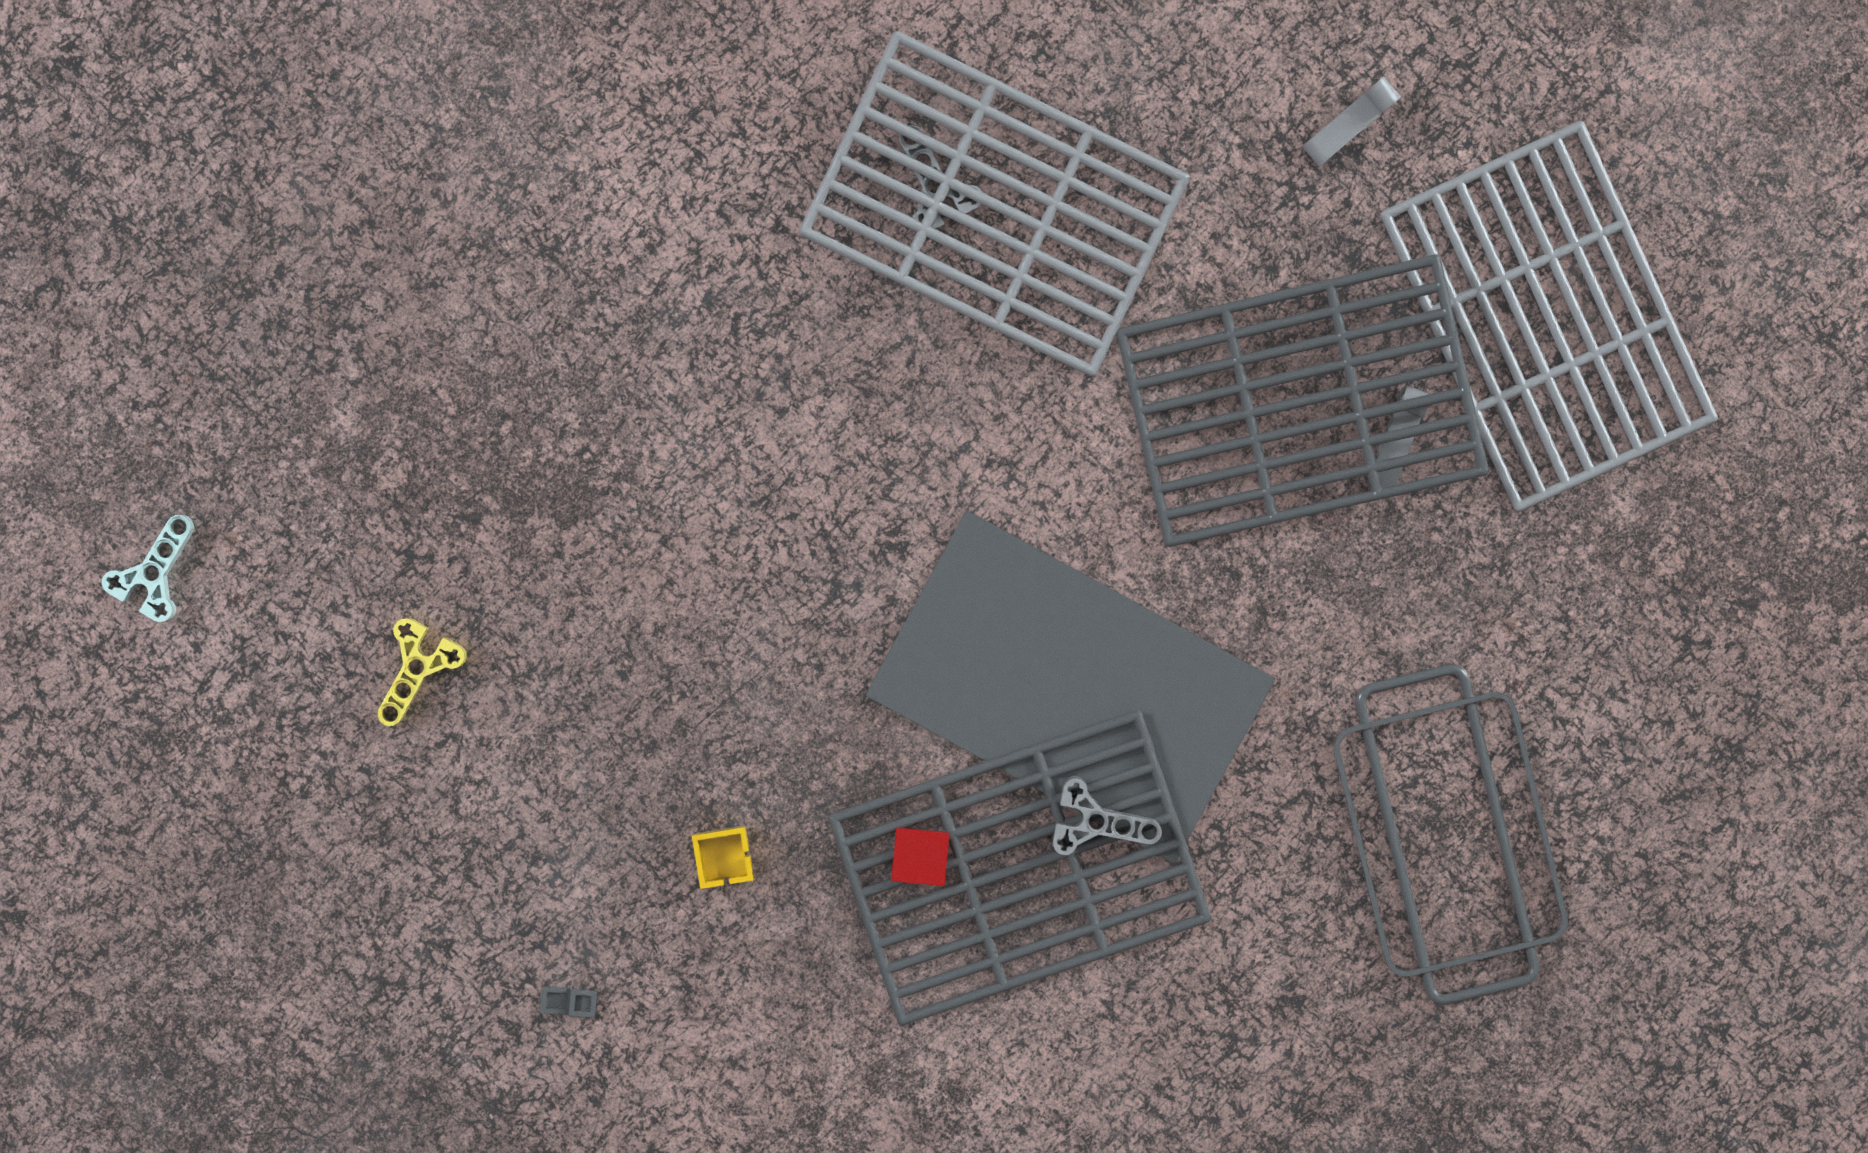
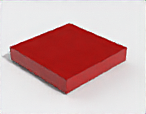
(920, 856)

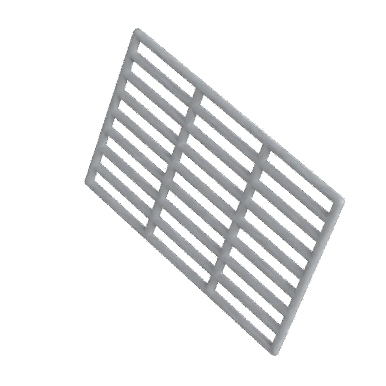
(947, 181)
(1551, 256)

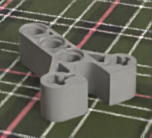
(916, 150)
(1084, 831)

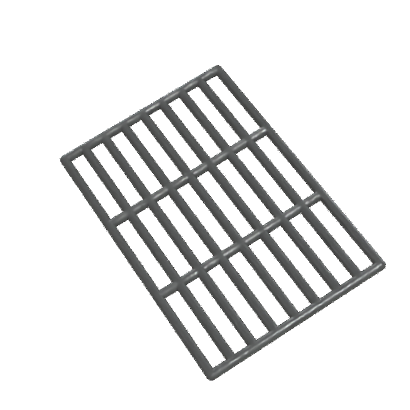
(1352, 389)
(970, 884)

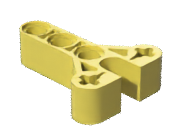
(411, 650)

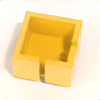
(721, 856)

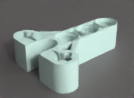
(158, 589)

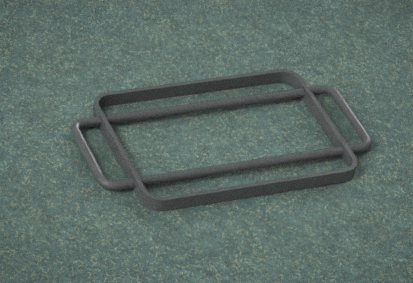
(1395, 845)

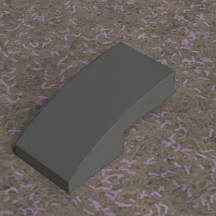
(567, 1001)

